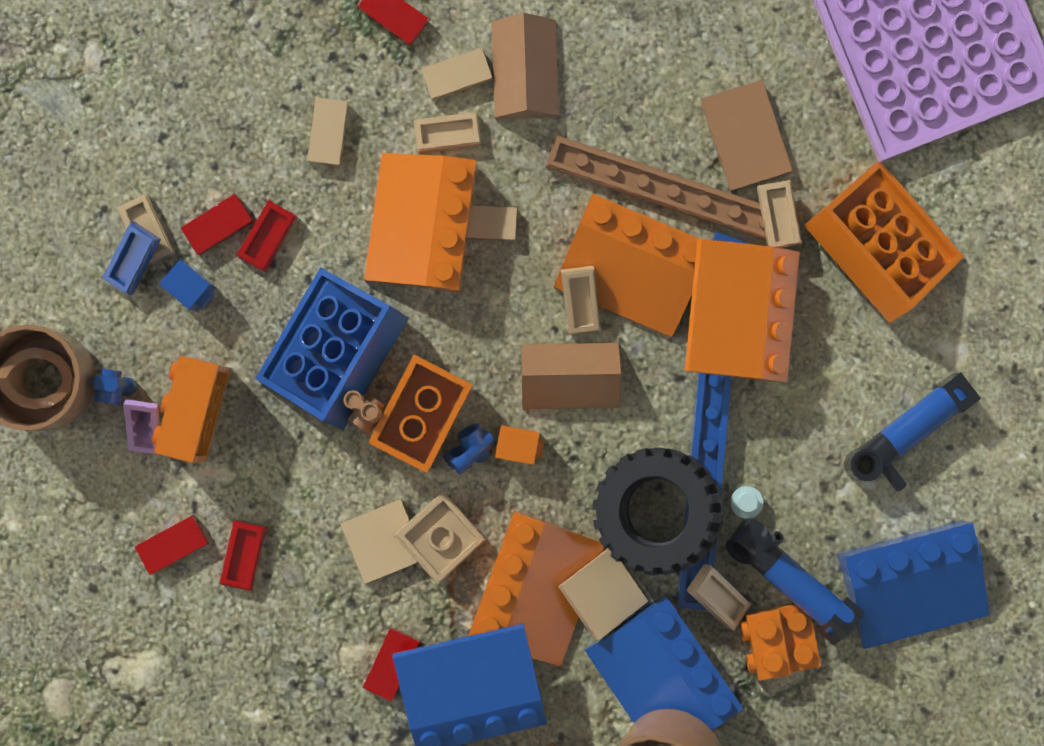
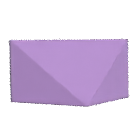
(141, 422)

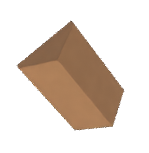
(525, 67)
(571, 376)

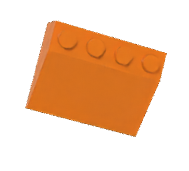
(421, 221)
(884, 242)
(638, 264)
(742, 311)
(526, 583)

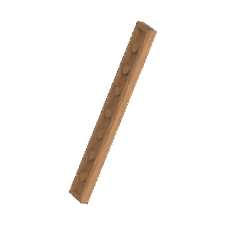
(657, 186)

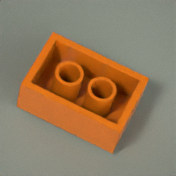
(190, 409)
(421, 414)

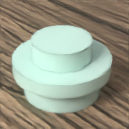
(746, 502)

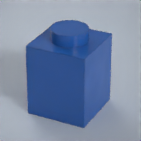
(188, 286)

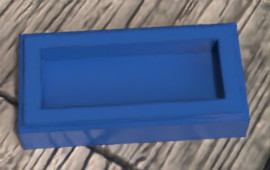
(131, 258)

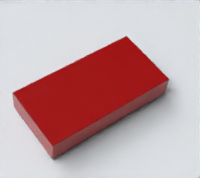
(396, 17)
(217, 224)
(267, 236)
(171, 545)
(243, 555)
(383, 676)

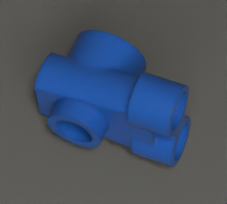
(110, 386)
(474, 446)

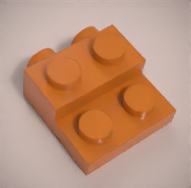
(779, 641)

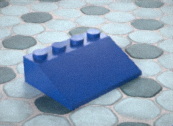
(331, 347)
(916, 583)
(660, 665)
(470, 688)

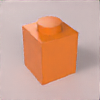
(519, 445)

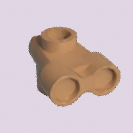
(366, 412)

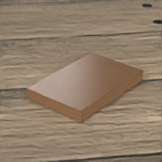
(746, 135)

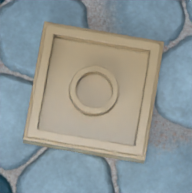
(439, 537)
(373, 541)
(603, 594)

